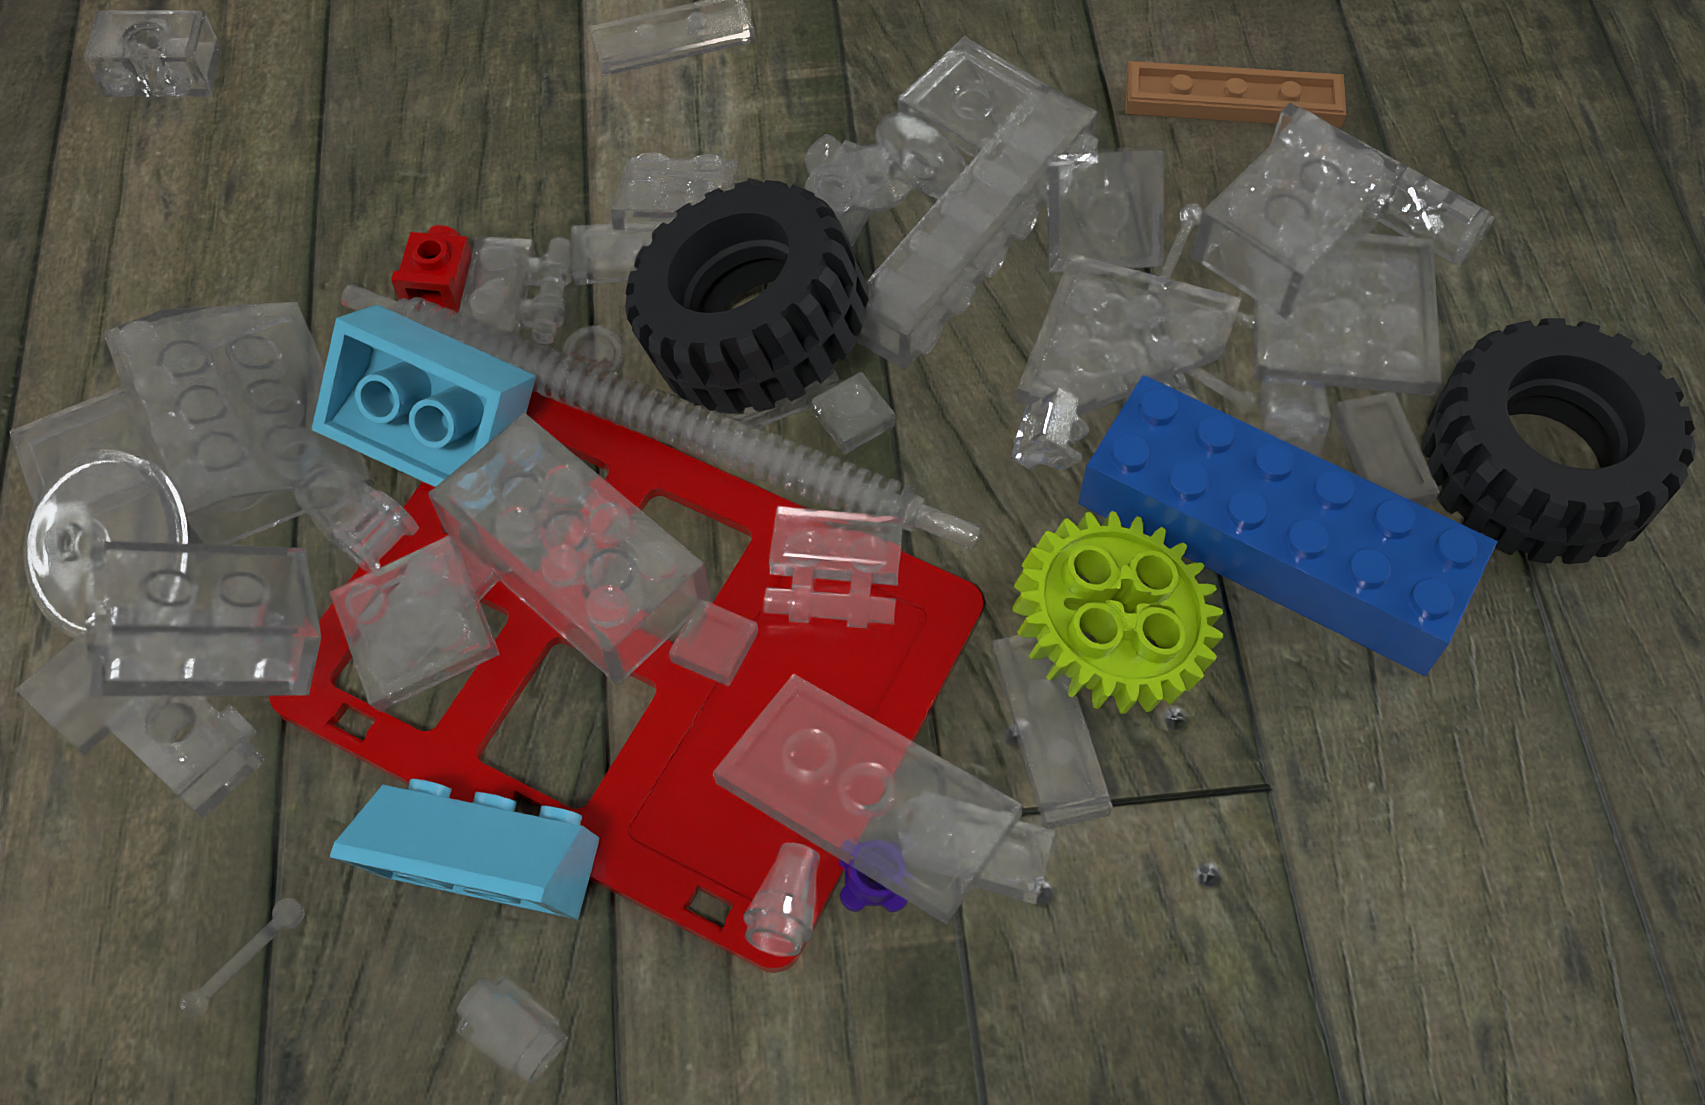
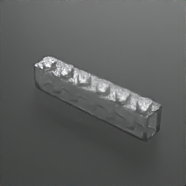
(971, 228)

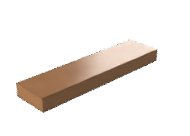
(1231, 92)

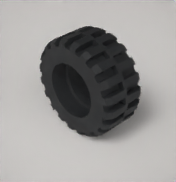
(776, 339)
(1597, 390)

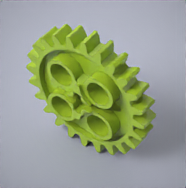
(1117, 612)

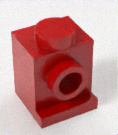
(434, 263)

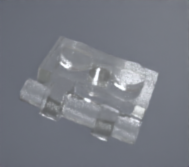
(500, 284)
(834, 548)

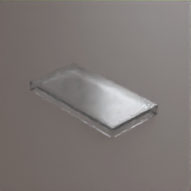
(869, 797)

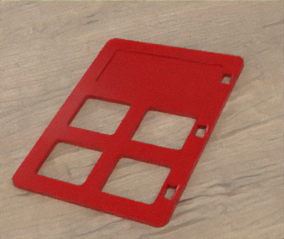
(658, 806)

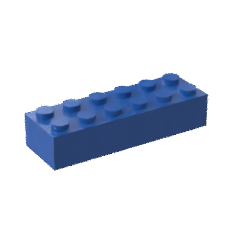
(1288, 524)

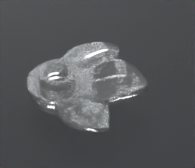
(852, 178)

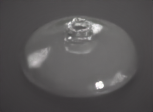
(99, 499)

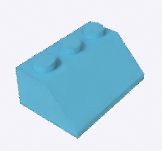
(414, 394)
(472, 847)

